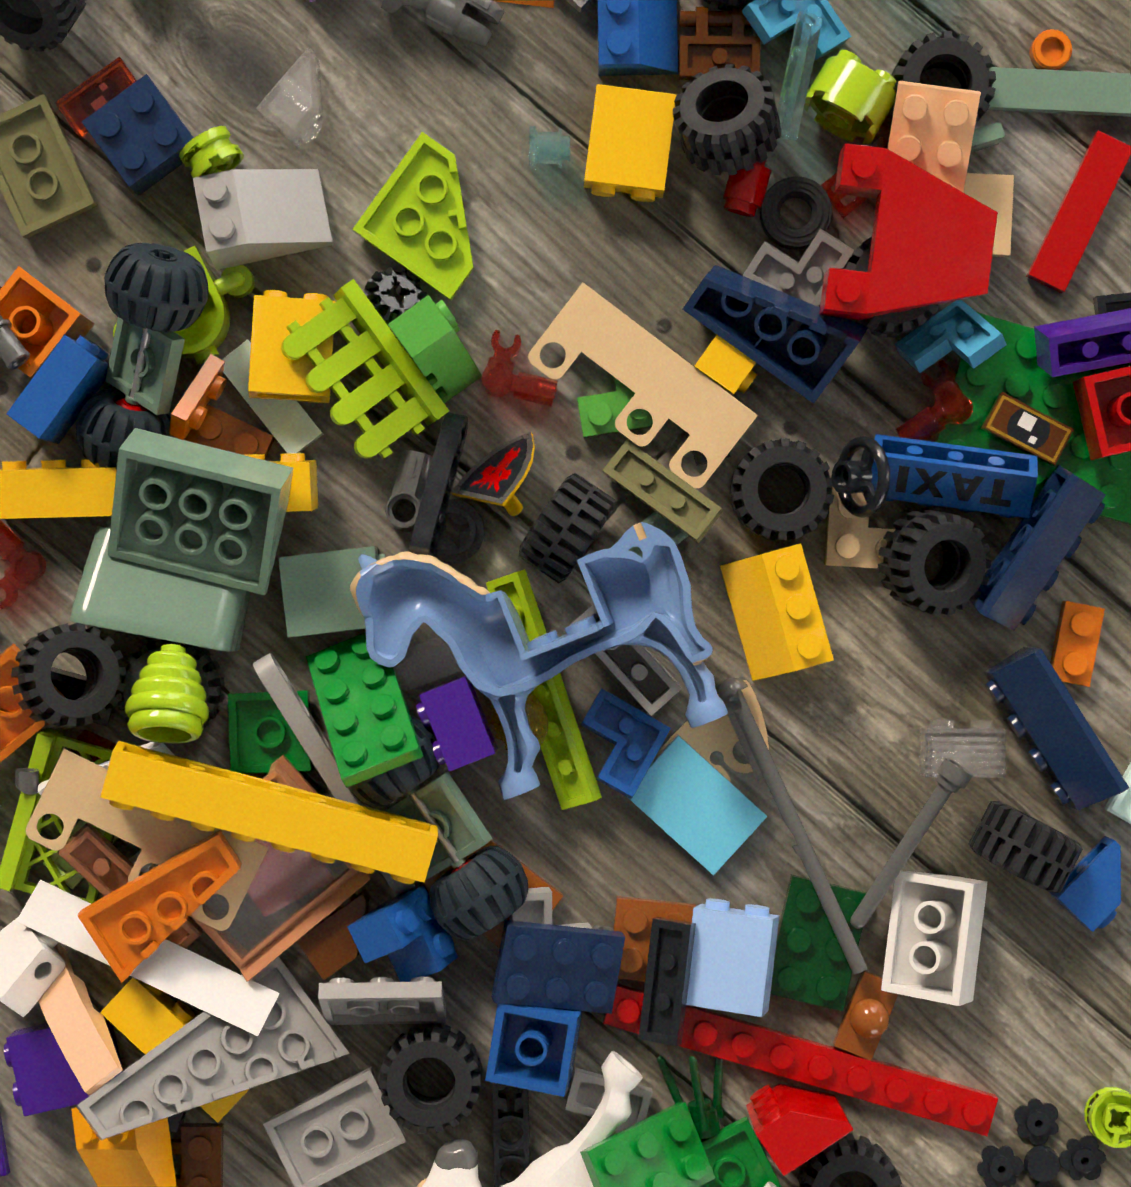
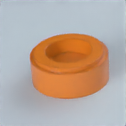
(1050, 50)

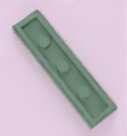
(1061, 92)

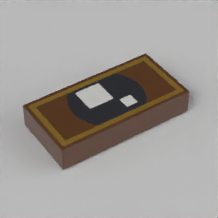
(1027, 429)

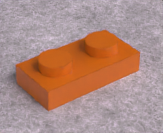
(191, 408)
(1076, 642)

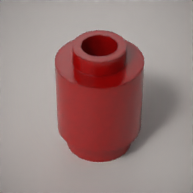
(746, 190)

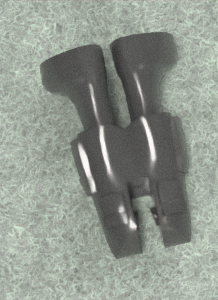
(453, 16)

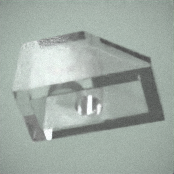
(296, 101)

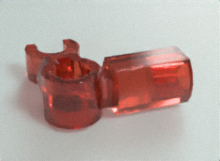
(499, 376)
(949, 406)
(23, 567)

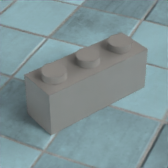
(637, 671)

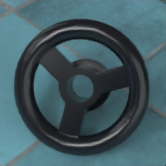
(857, 476)

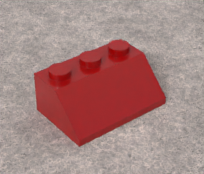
(796, 1123)

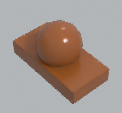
(865, 1017)

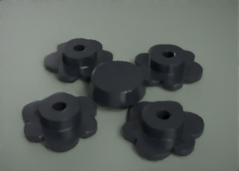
(1041, 1161)

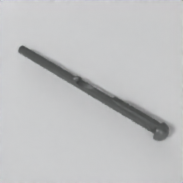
(764, 766)

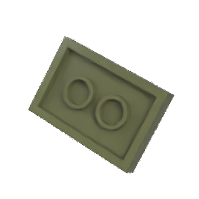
(39, 169)

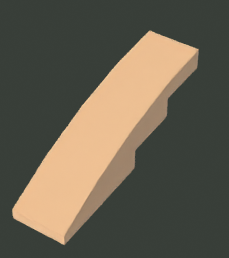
(79, 1029)

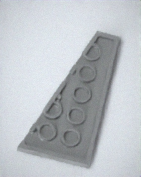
(216, 1060)

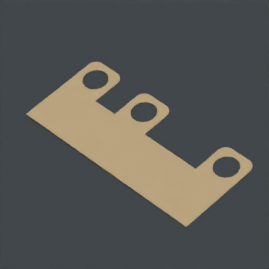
(658, 376)
(76, 793)

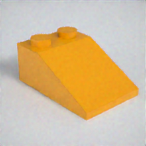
(127, 1159)

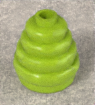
(168, 698)

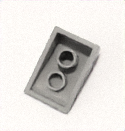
(261, 214)

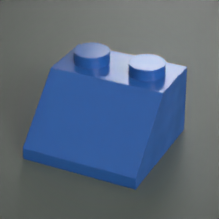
(637, 37)

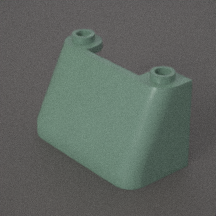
(157, 601)

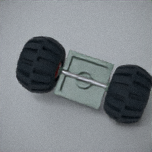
(153, 295)
(477, 888)

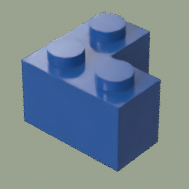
(407, 934)

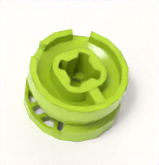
(211, 152)
(1110, 1116)

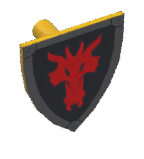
(500, 474)

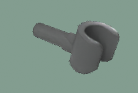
(27, 780)

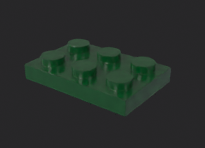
(807, 952)

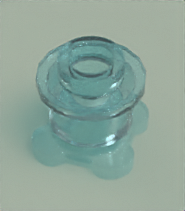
(548, 147)

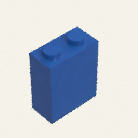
(61, 388)

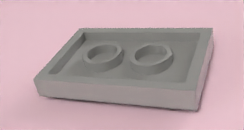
(382, 1001)
(334, 1131)

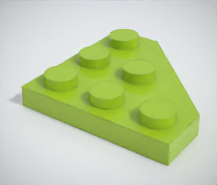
(422, 218)

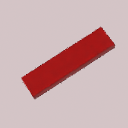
(1079, 212)

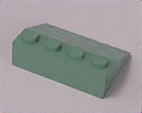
(198, 510)

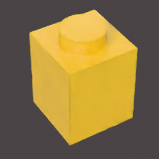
(727, 366)

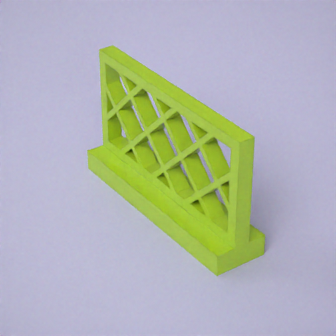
(21, 849)

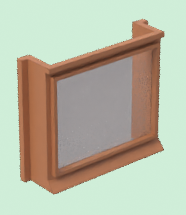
(284, 898)

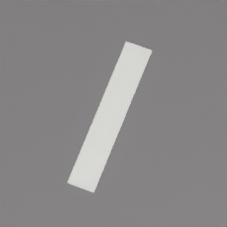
(167, 968)

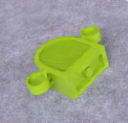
(214, 322)

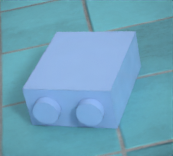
(732, 957)

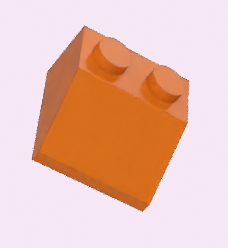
(38, 317)

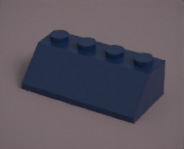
(1037, 548)
(1054, 729)

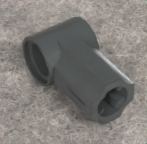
(408, 486)

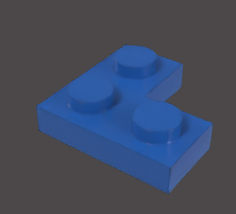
(635, 739)

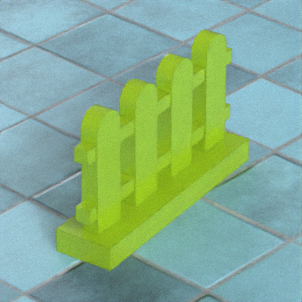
(374, 339)

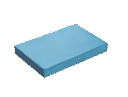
(697, 805)

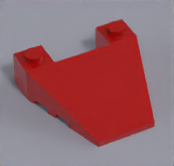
(925, 240)

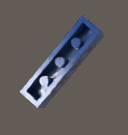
(959, 476)

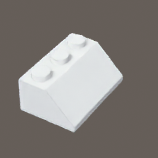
(934, 937)

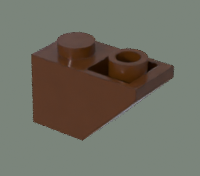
(330, 942)

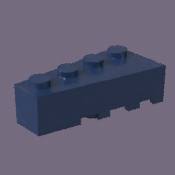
(775, 329)

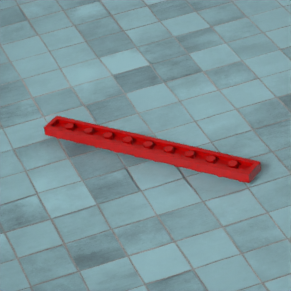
(819, 1065)

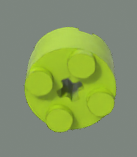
(851, 97)

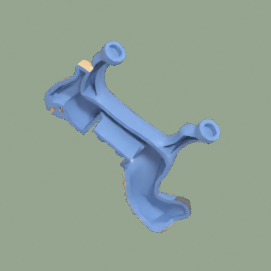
(635, 596)

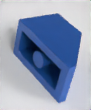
(1094, 886)

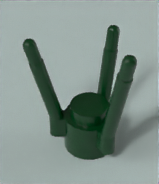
(703, 1112)

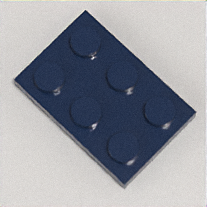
(558, 967)

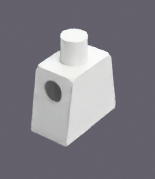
(26, 966)

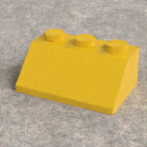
(776, 612)

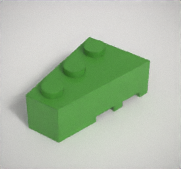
(432, 342)

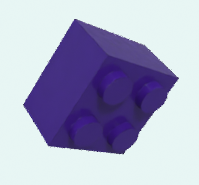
(457, 723)

